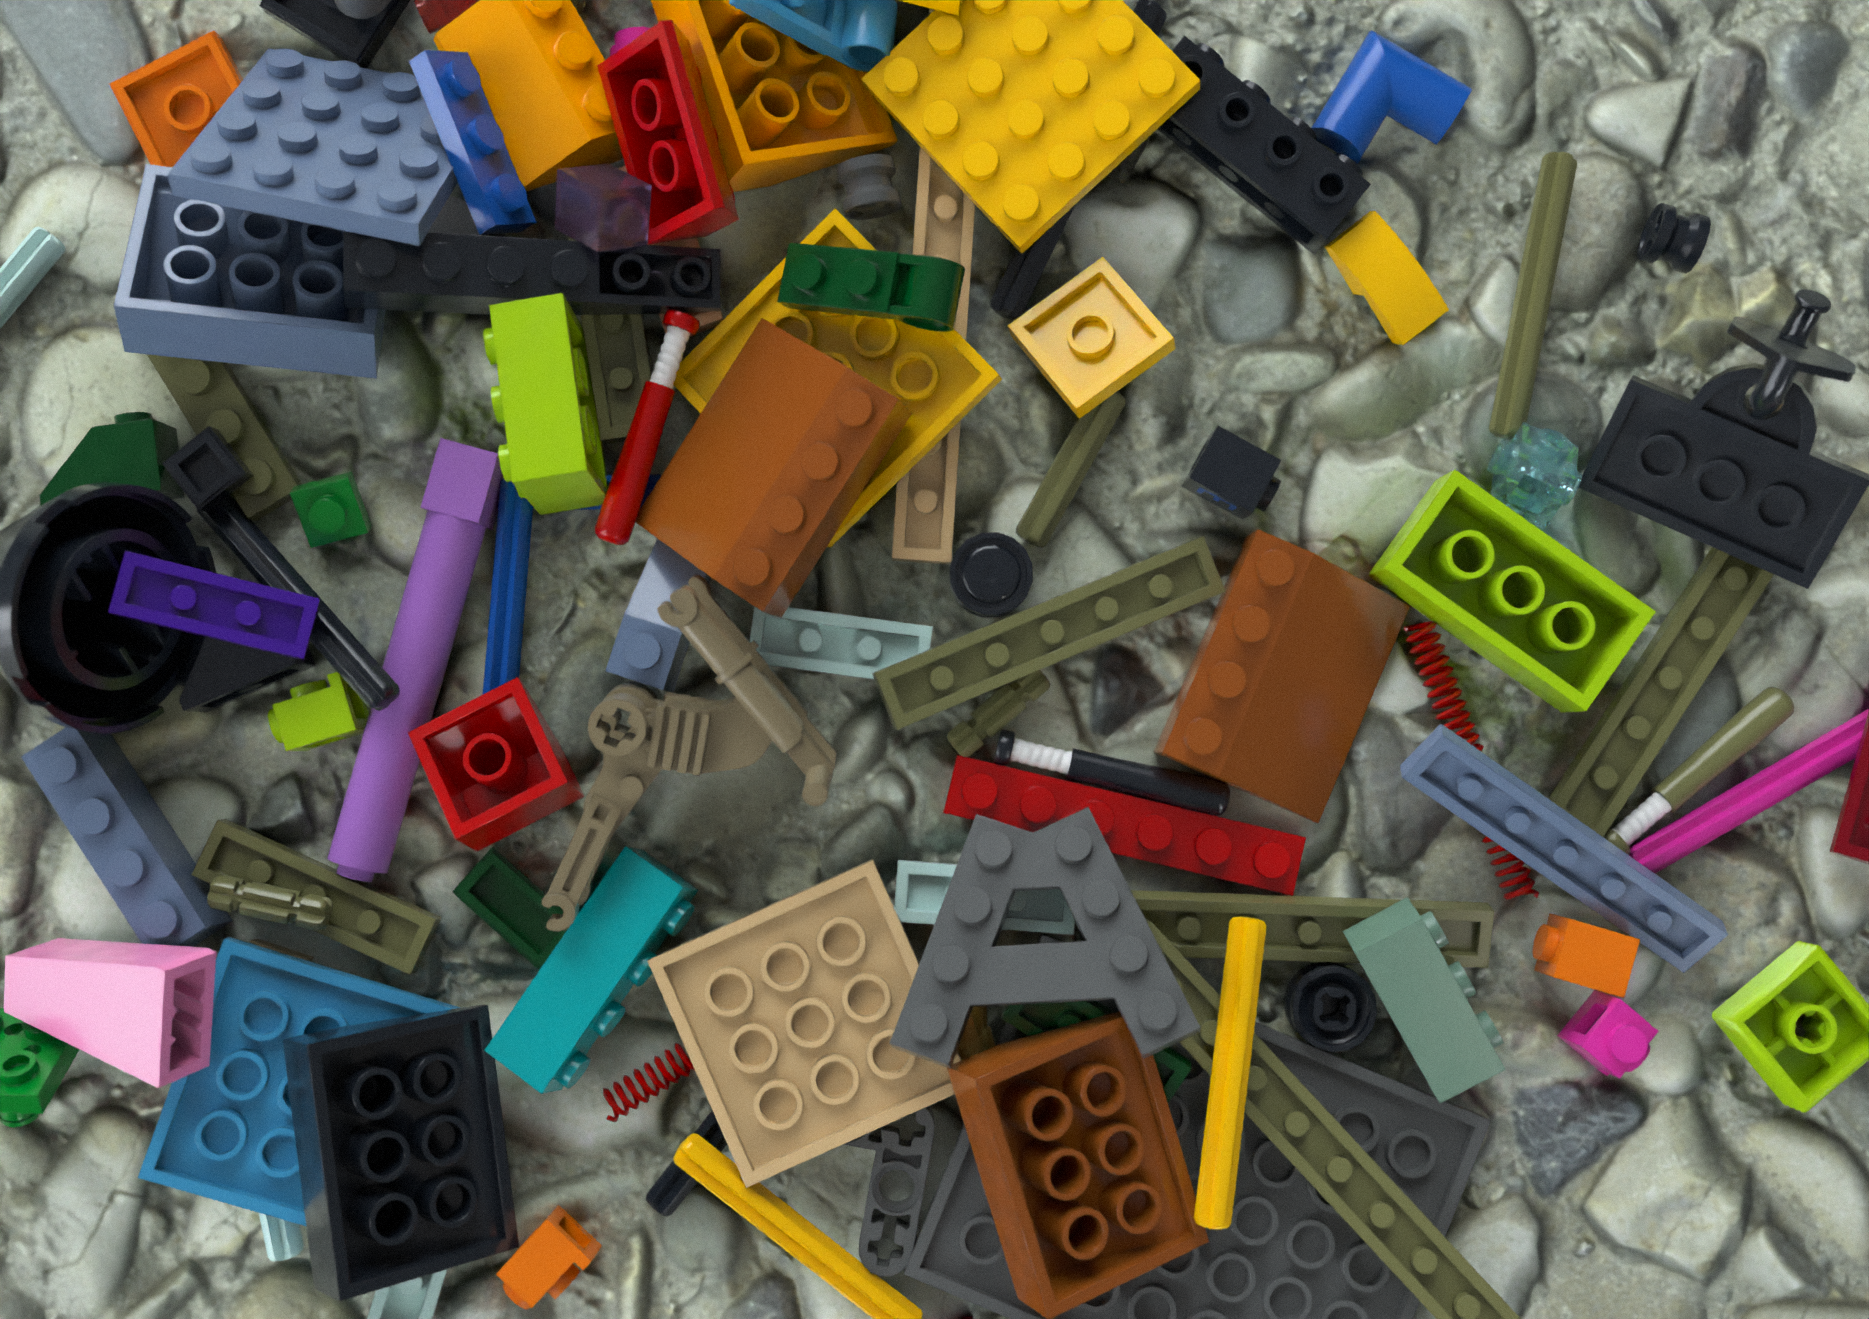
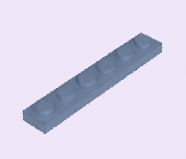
(1562, 848)

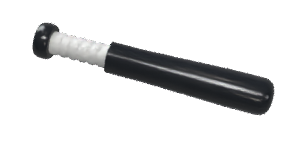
(1126, 776)

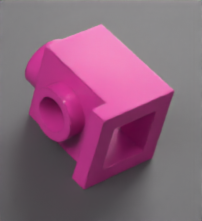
(1615, 1041)

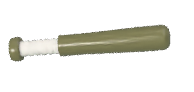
(1712, 758)

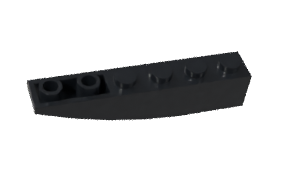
(476, 271)

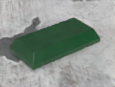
(511, 906)

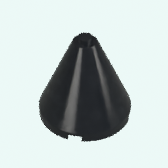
(55, 598)

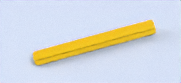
(1230, 1073)
(792, 1232)

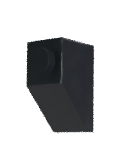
(234, 671)

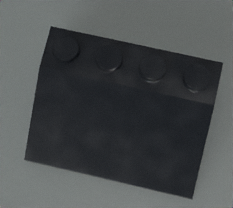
(399, 1149)

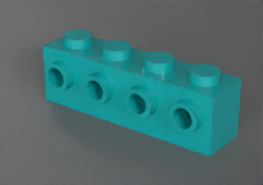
(592, 972)

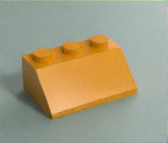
(539, 83)

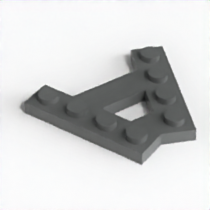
(968, 970)

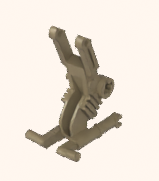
(686, 737)

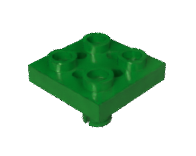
(29, 1069)

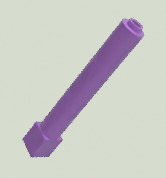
(460, 507)

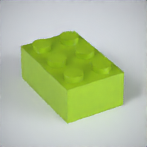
(545, 404)

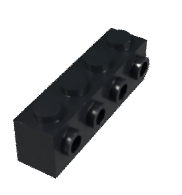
(1262, 151)

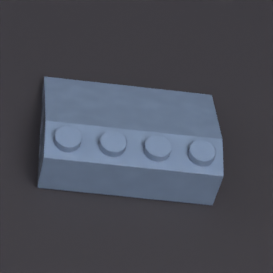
(239, 288)

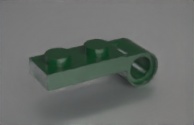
(873, 284)

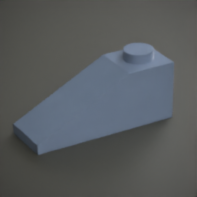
(646, 645)

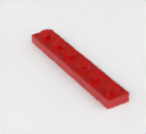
(1130, 824)

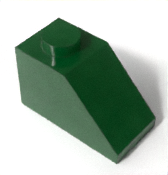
(120, 453)

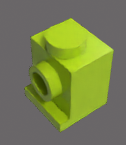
(318, 715)

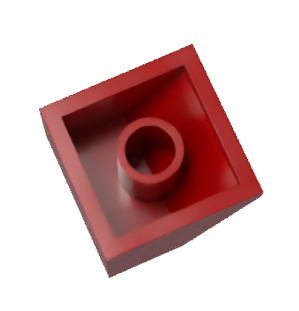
(495, 765)

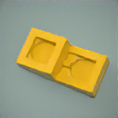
(1388, 276)

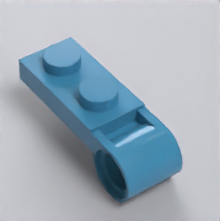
(846, 30)

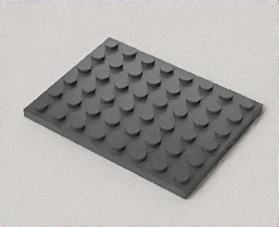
(1285, 1242)

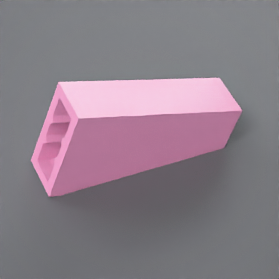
(119, 1002)

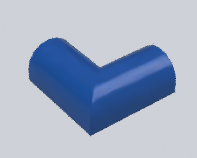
(1392, 84)

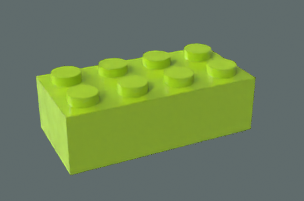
(1511, 593)

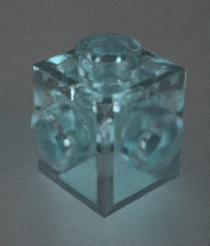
(1535, 473)

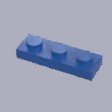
(472, 141)

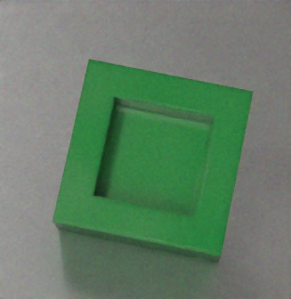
(331, 509)

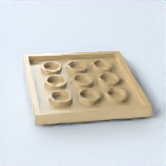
(797, 1022)

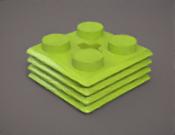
(1764, 1017)

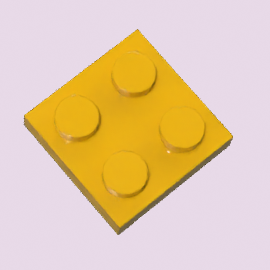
(1091, 337)

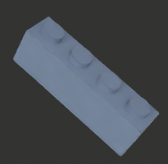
(125, 837)

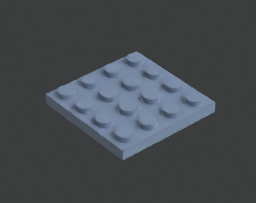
(323, 149)

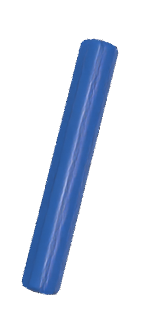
(508, 588)

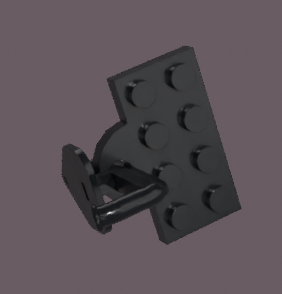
(1734, 471)

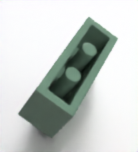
(1427, 998)

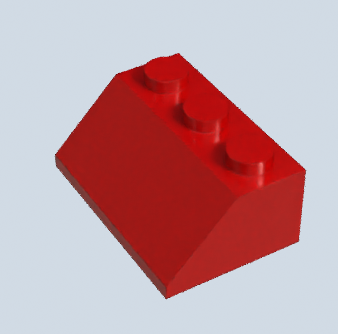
(668, 134)

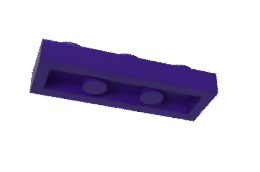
(214, 605)

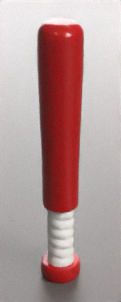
(640, 447)

